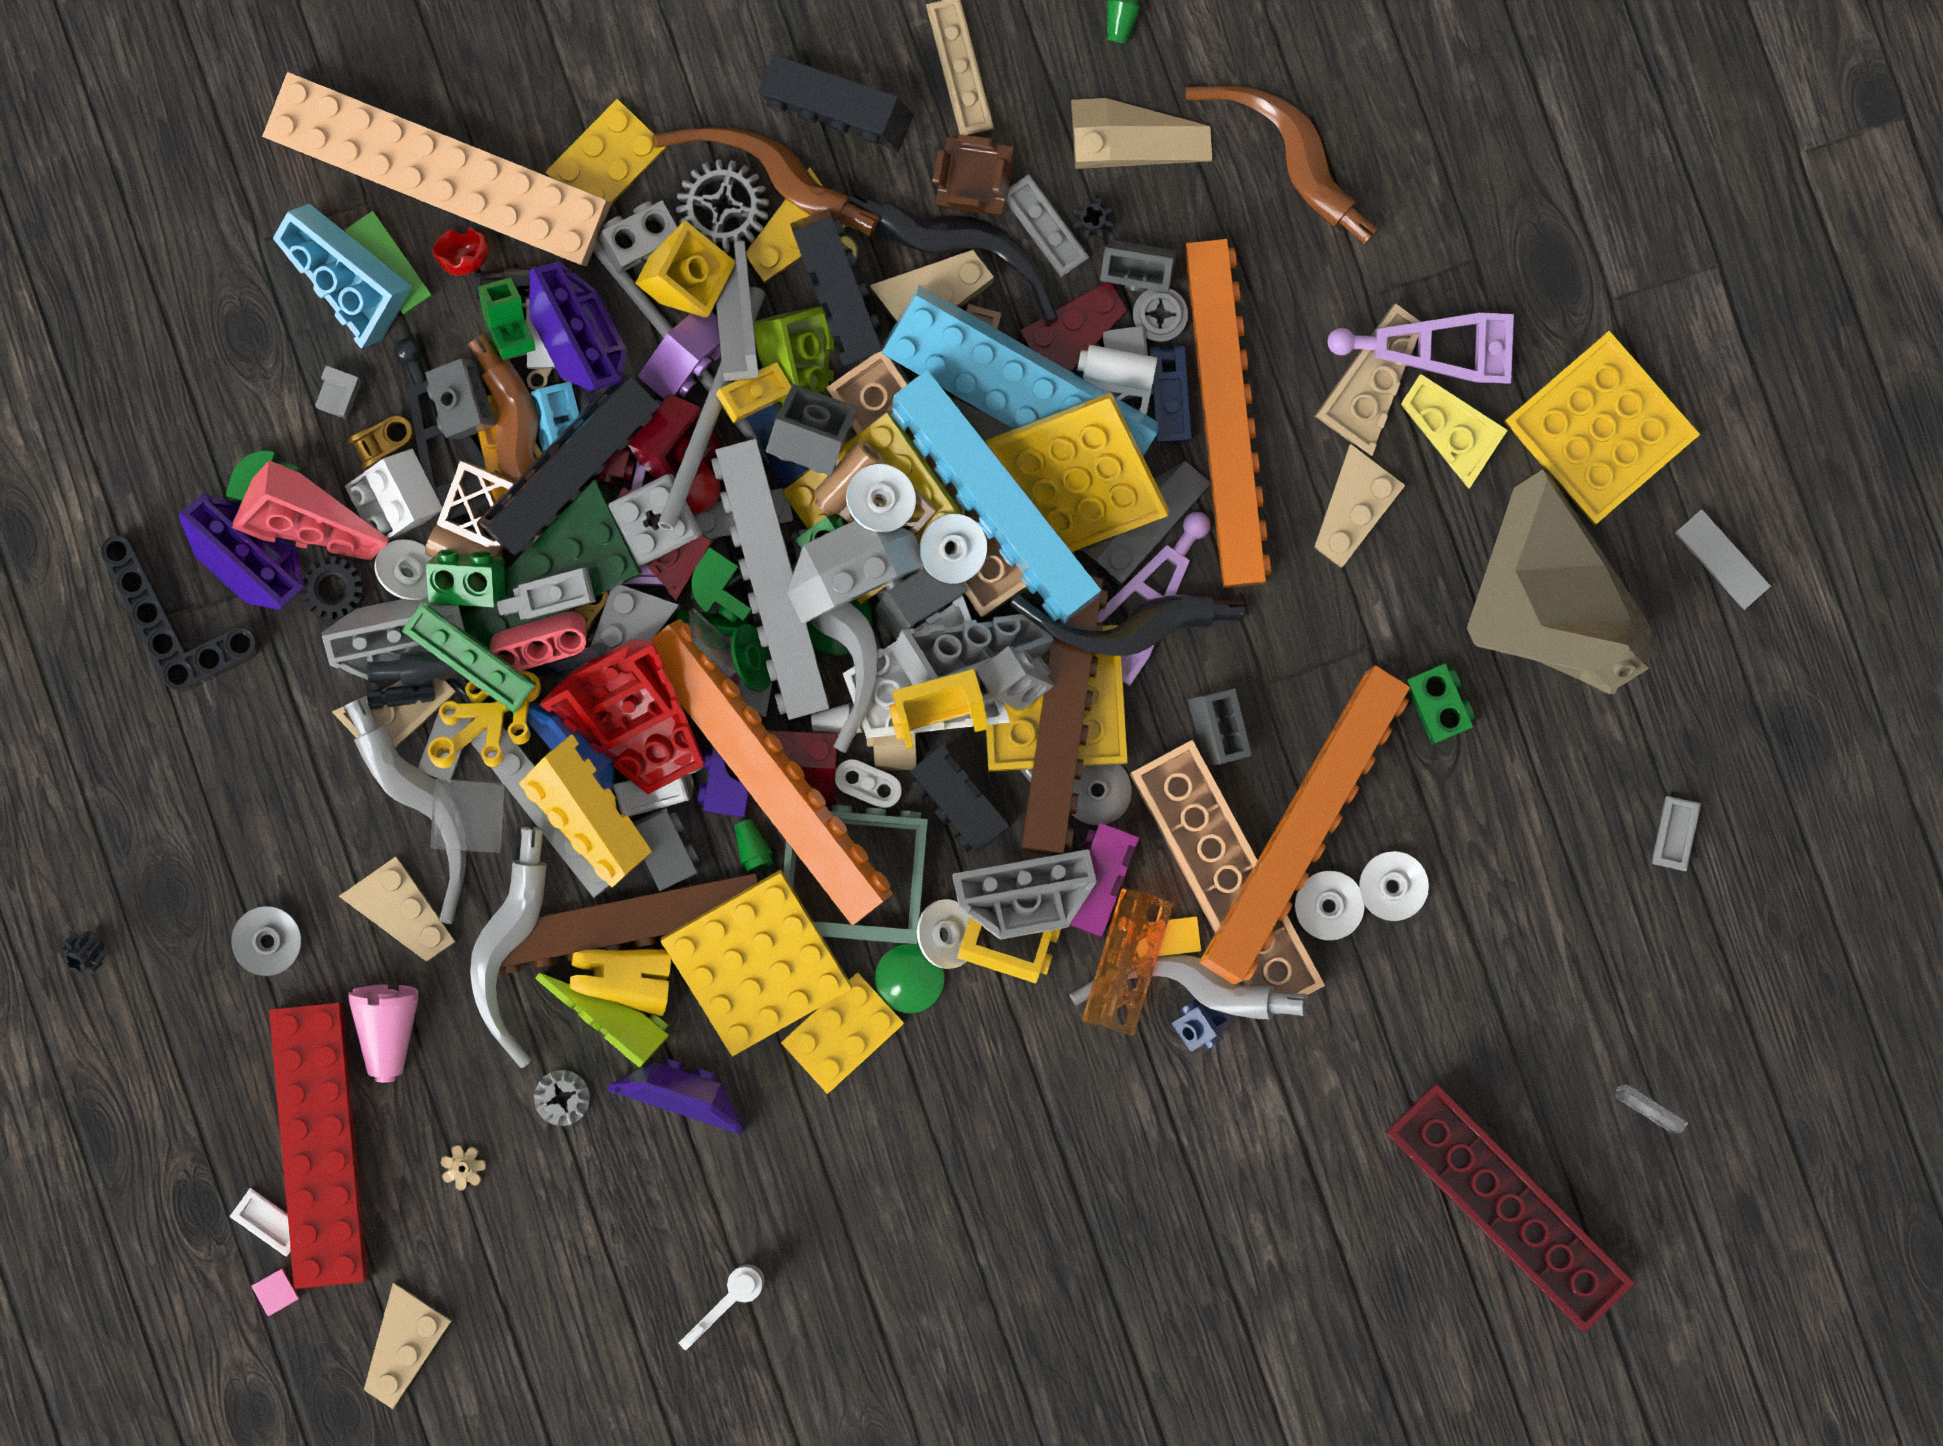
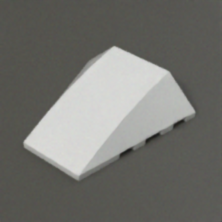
(891, 676)

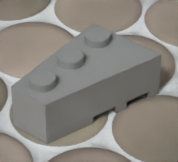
(632, 616)

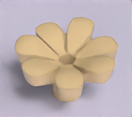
(466, 1159)

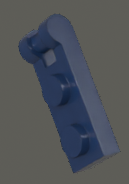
(1171, 396)

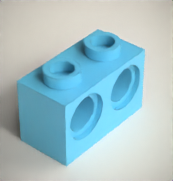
(555, 411)

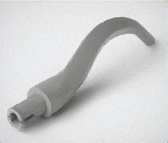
(856, 634)
(405, 785)
(505, 932)
(1218, 993)

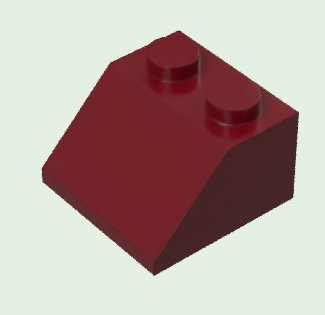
(665, 439)
(816, 758)

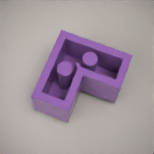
(682, 355)

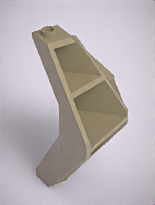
(1557, 595)

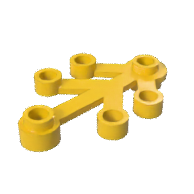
(486, 716)

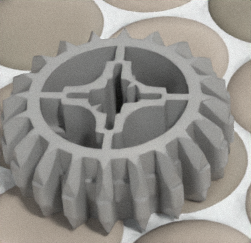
(738, 211)

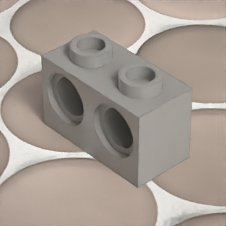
(634, 228)
(1016, 677)

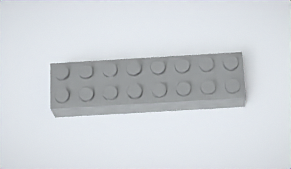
(770, 573)

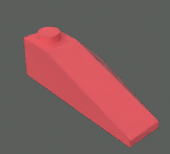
(296, 509)

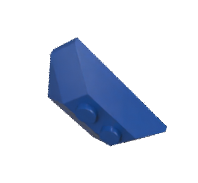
(553, 732)

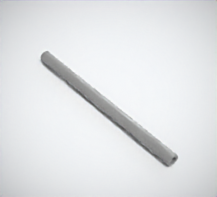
(700, 438)

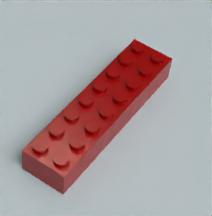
(318, 1145)

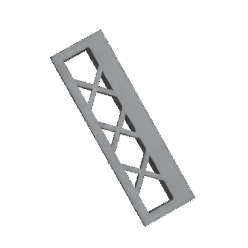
(736, 322)

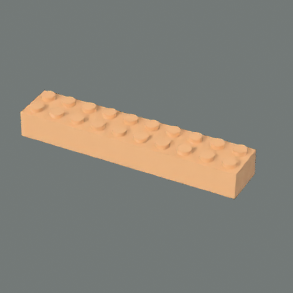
(437, 169)

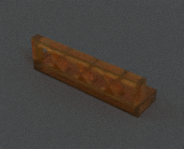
(1121, 959)

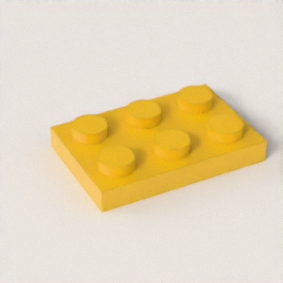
(607, 155)
(842, 1034)

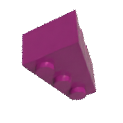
(1110, 857)

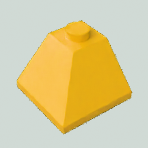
(686, 271)

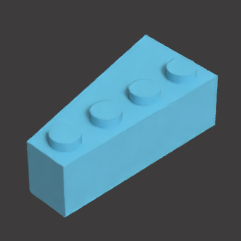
(344, 272)

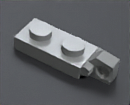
(549, 595)

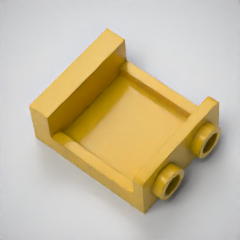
(937, 702)

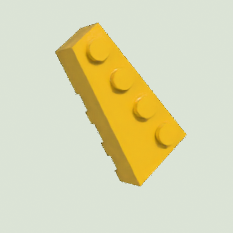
(585, 812)

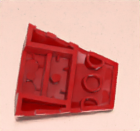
(630, 715)

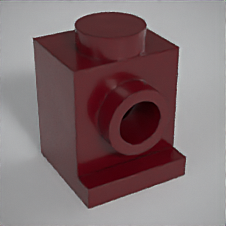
(618, 467)

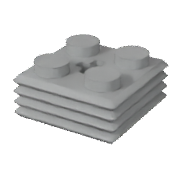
(632, 518)

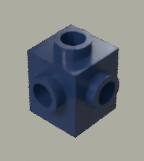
(1197, 1026)

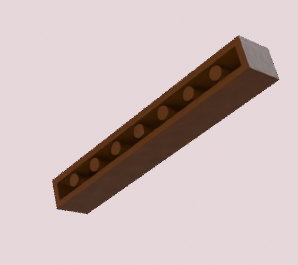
(1060, 737)
(619, 923)

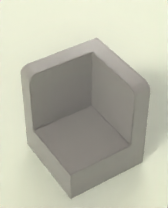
(338, 392)

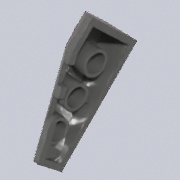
(1125, 552)

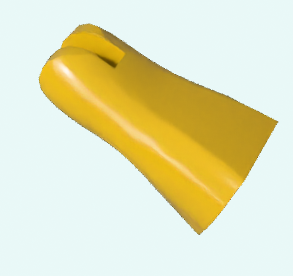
(625, 977)

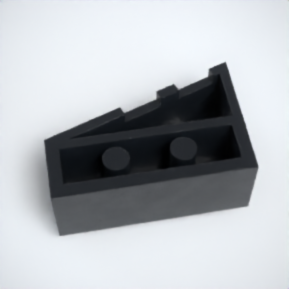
(957, 800)

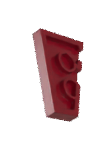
(1078, 326)
(677, 566)

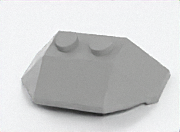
(849, 566)
(377, 634)
(1027, 894)

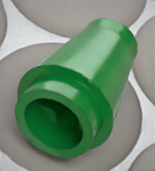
(1120, 19)
(752, 847)

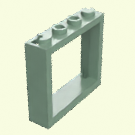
(876, 818)

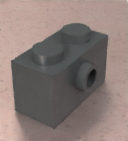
(1138, 266)
(459, 399)
(1219, 727)
(670, 857)

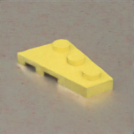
(1453, 427)

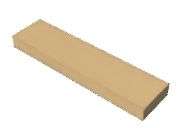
(959, 67)

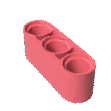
(547, 630)

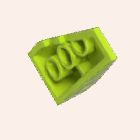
(799, 345)

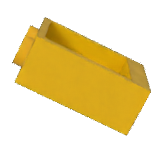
(1002, 962)

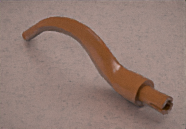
(1304, 155)
(784, 170)
(516, 410)

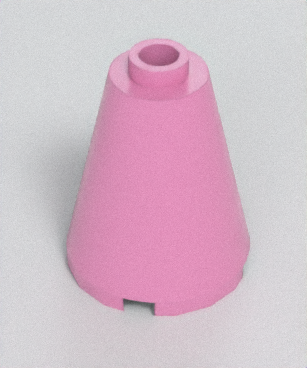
(384, 1027)

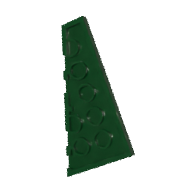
(577, 539)

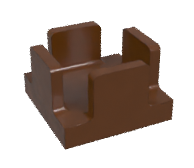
(973, 175)

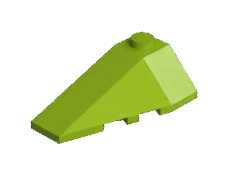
(623, 1027)

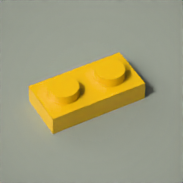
(754, 394)

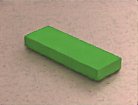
(375, 238)

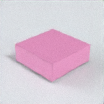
(275, 1292)

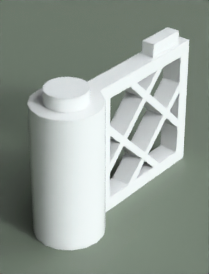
(1119, 372)
(743, 1285)

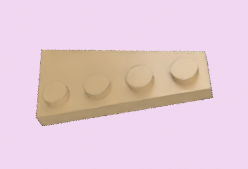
(1366, 390)

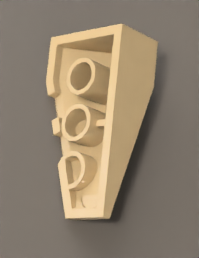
(1127, 135)

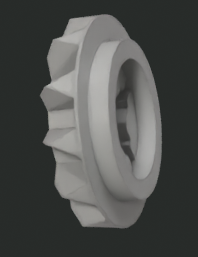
(1172, 303)
(567, 1082)

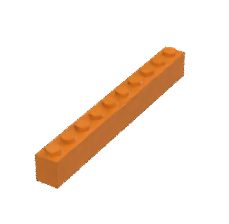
(1225, 413)
(770, 776)
(1304, 826)

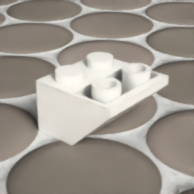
(394, 495)

